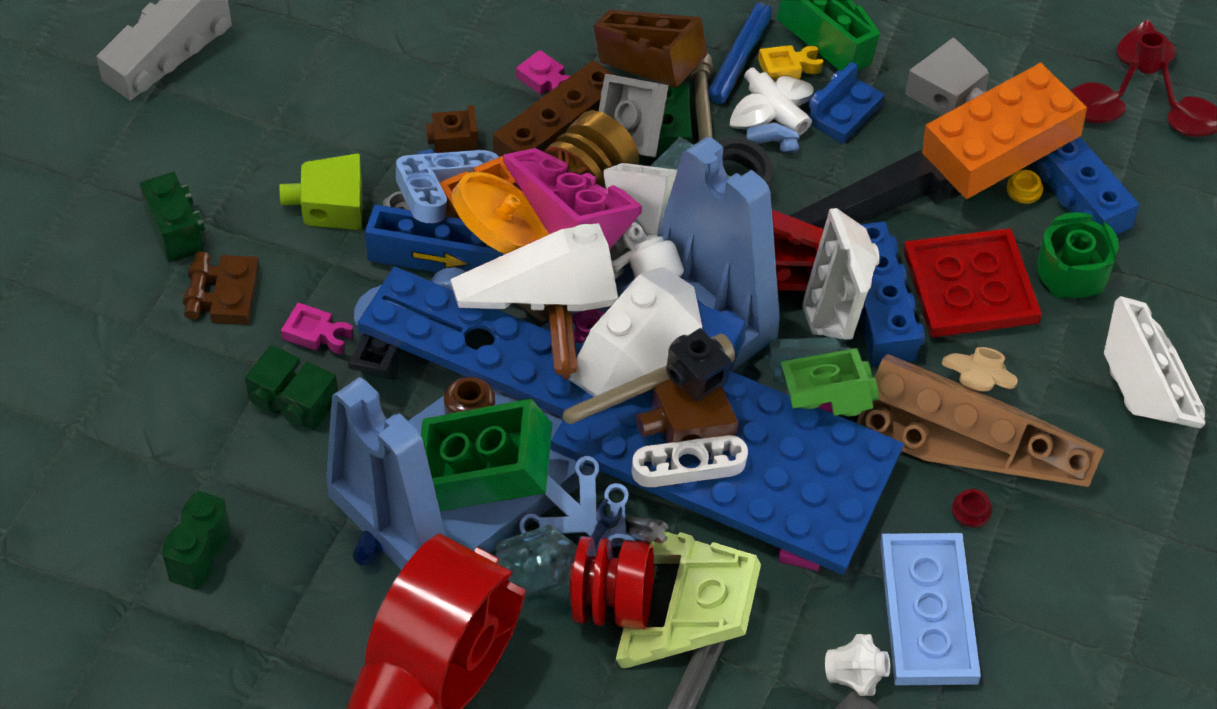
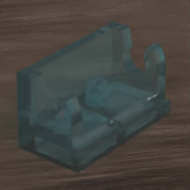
(537, 559)

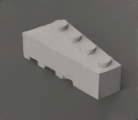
(160, 42)

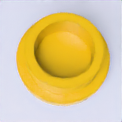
(1024, 187)

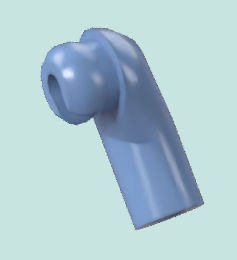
(775, 132)

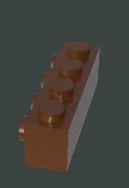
(553, 113)

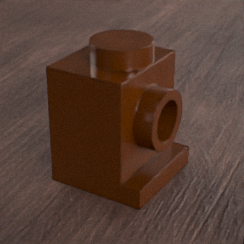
(453, 131)

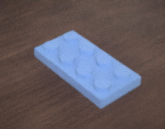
(929, 609)

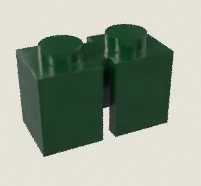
(300, 396)

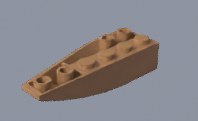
(972, 430)

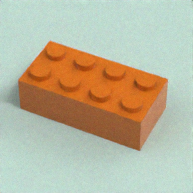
(1003, 130)

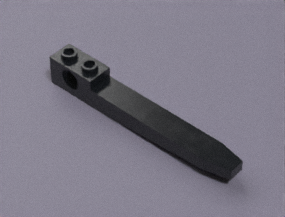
(883, 192)

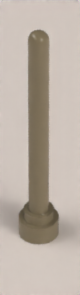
(699, 77)
(629, 389)

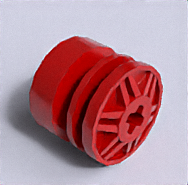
(612, 582)

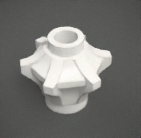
(857, 665)

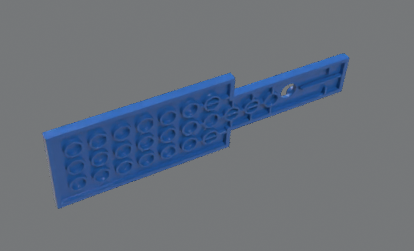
(805, 474)

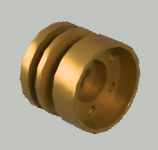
(594, 145)

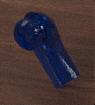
(366, 548)

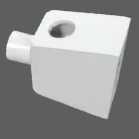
(648, 187)

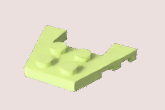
(707, 601)

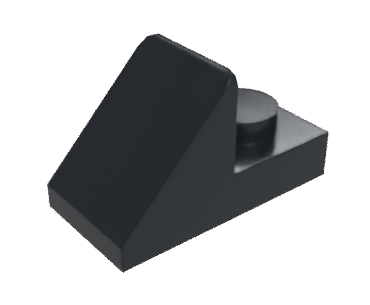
(375, 358)

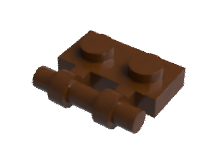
(234, 288)

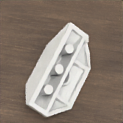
(840, 277)
(637, 331)
(1149, 367)

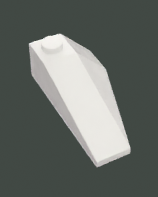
(561, 268)

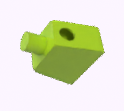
(328, 192)

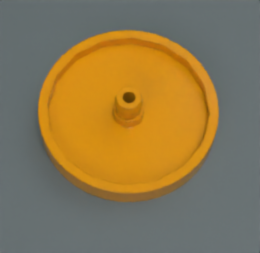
(496, 212)

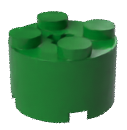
(1076, 256)

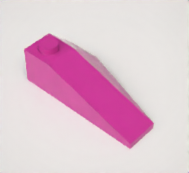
(570, 199)

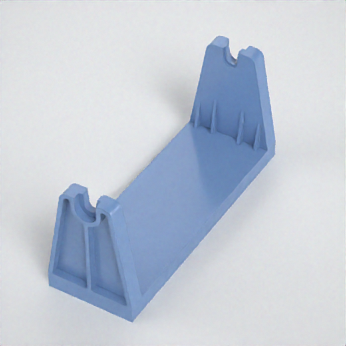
(381, 464)

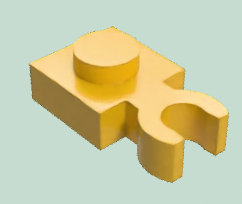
(786, 62)

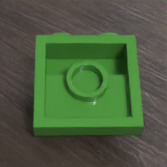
(831, 378)

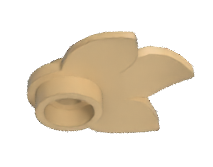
(981, 370)

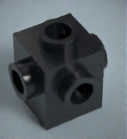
(697, 364)

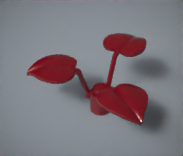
(1148, 52)

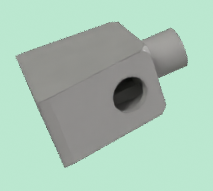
(947, 78)

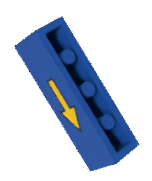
(403, 241)

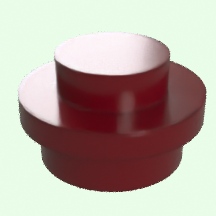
(972, 508)

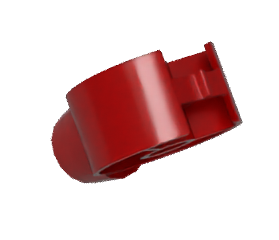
(438, 630)

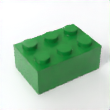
(488, 453)

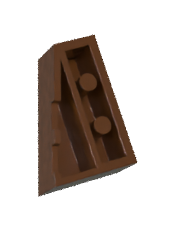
(651, 44)

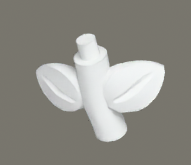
(773, 101)

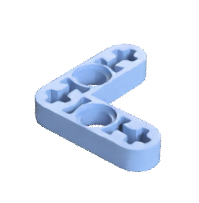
(420, 178)

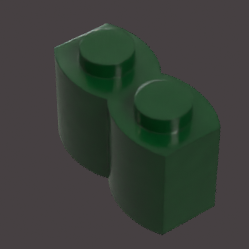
(196, 540)

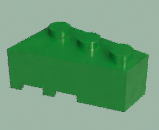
(833, 26)

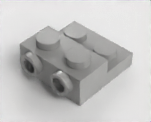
(637, 107)

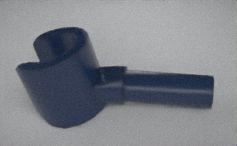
(604, 522)

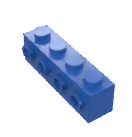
(1087, 185)
(888, 309)

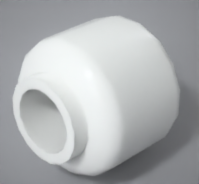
(656, 254)

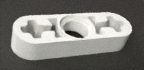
(679, 474)

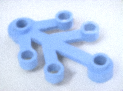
(583, 516)

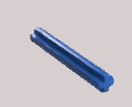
(739, 53)

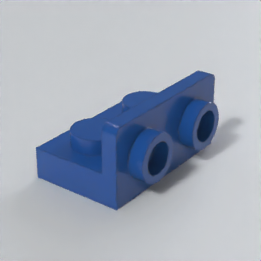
(844, 104)

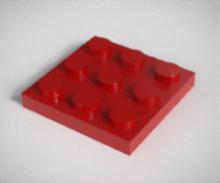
(971, 282)

